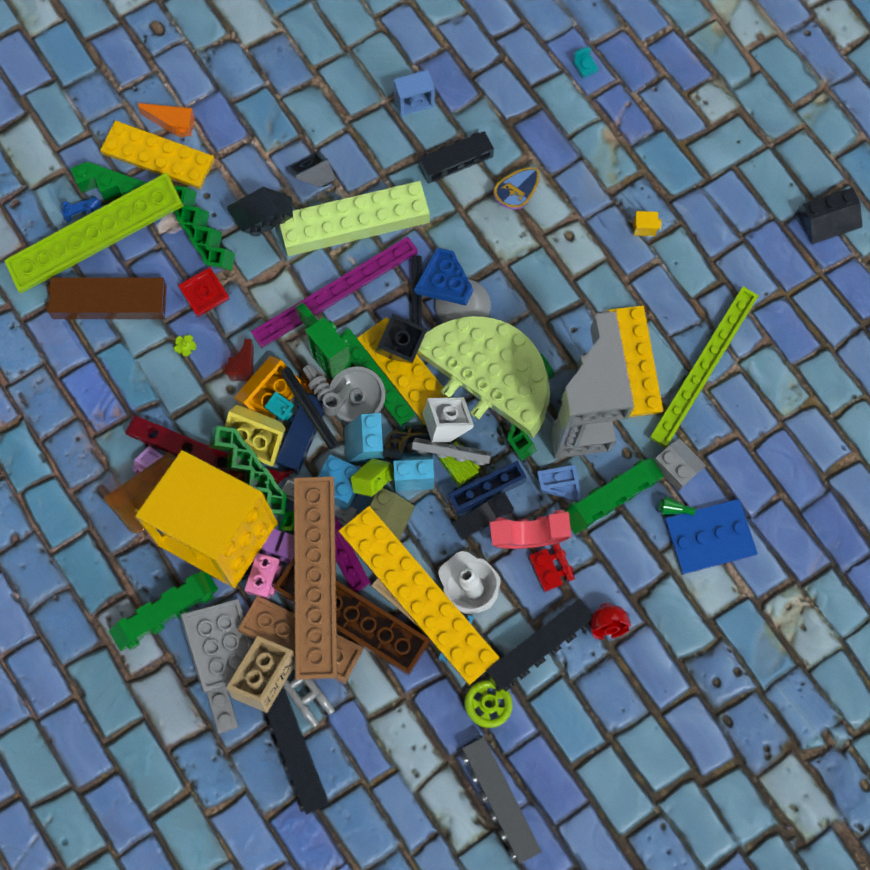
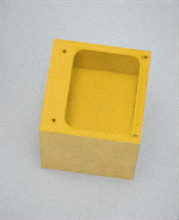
(207, 518)

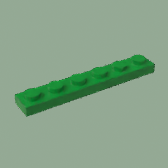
(393, 401)

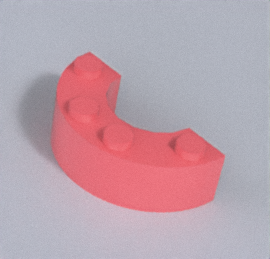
(531, 534)

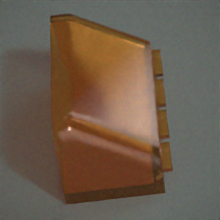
(136, 491)

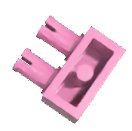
(263, 576)

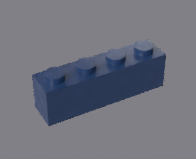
(298, 438)
(486, 488)

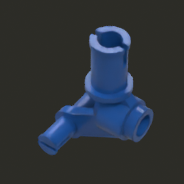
(88, 206)

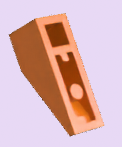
(173, 119)

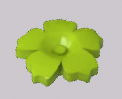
(185, 345)

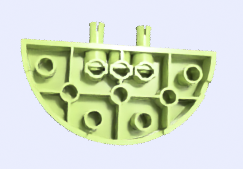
(493, 365)

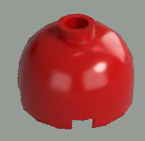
(609, 621)

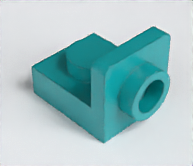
(584, 62)
(279, 407)

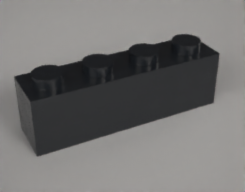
(456, 157)

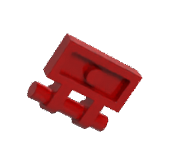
(546, 570)

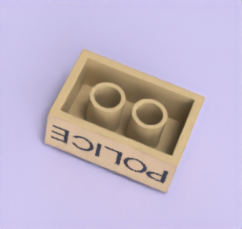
(261, 674)

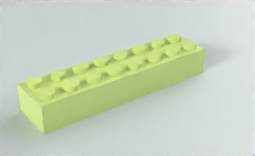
(355, 218)

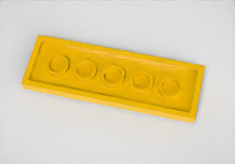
(157, 154)
(639, 361)
(412, 380)

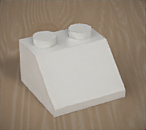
(447, 418)

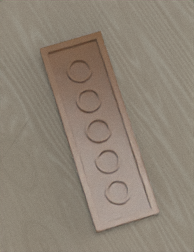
(278, 626)

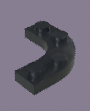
(397, 440)

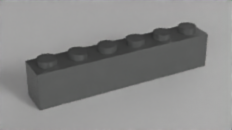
(501, 800)

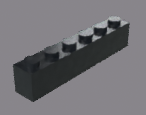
(539, 645)
(296, 755)

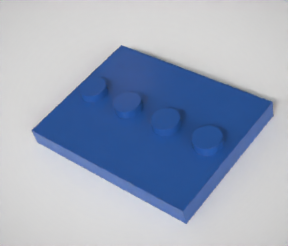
(711, 537)

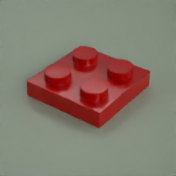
(203, 292)

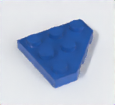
(445, 279)

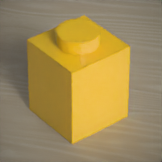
(646, 223)

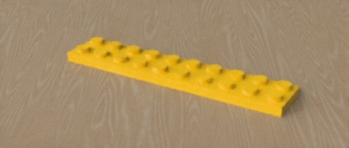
(419, 595)

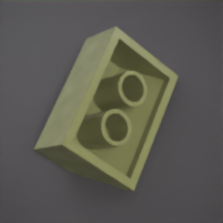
(392, 511)

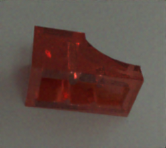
(241, 365)

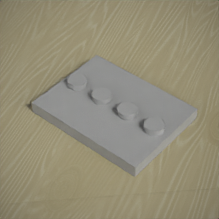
(216, 643)

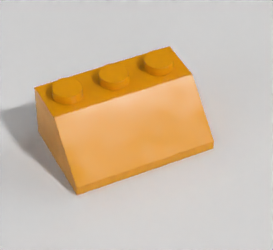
(263, 385)

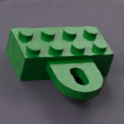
(325, 344)

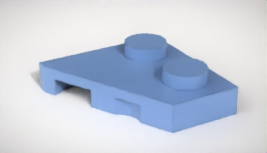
(560, 482)

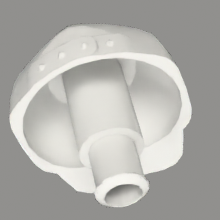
(469, 582)

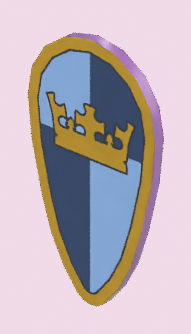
(517, 188)

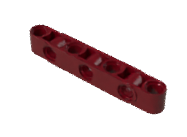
(174, 442)

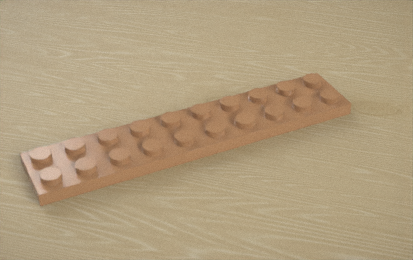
(315, 578)

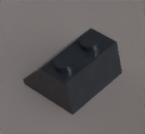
(401, 339)

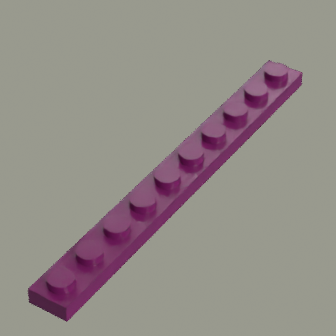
(336, 291)

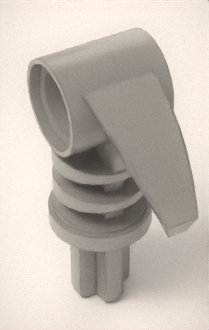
(325, 393)

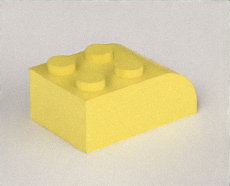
(258, 431)

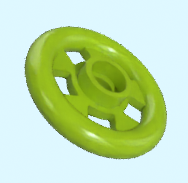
(484, 720)

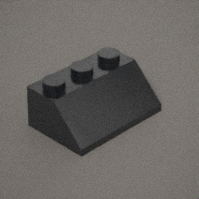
(261, 211)
(831, 215)

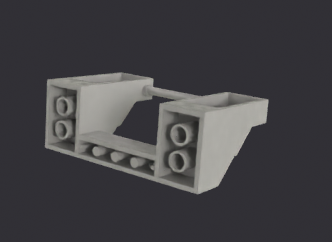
(594, 395)

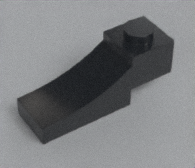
(482, 516)

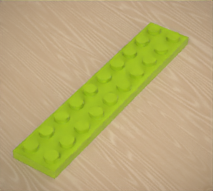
(93, 233)

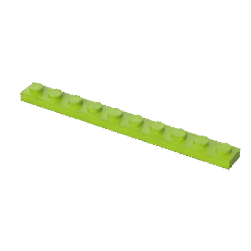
(703, 367)

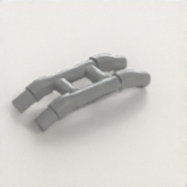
(302, 702)

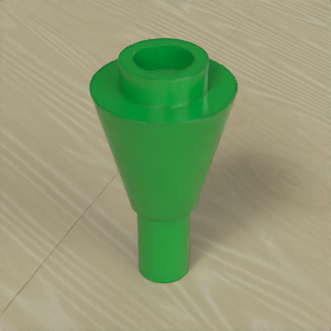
(671, 506)

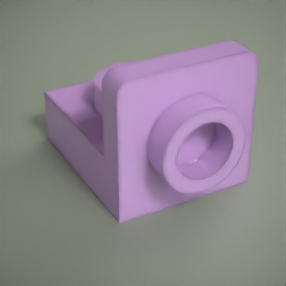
(145, 459)

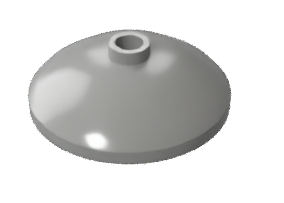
(477, 306)
(363, 383)

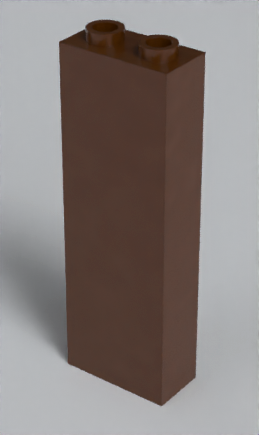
(106, 298)

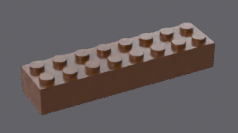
(368, 625)

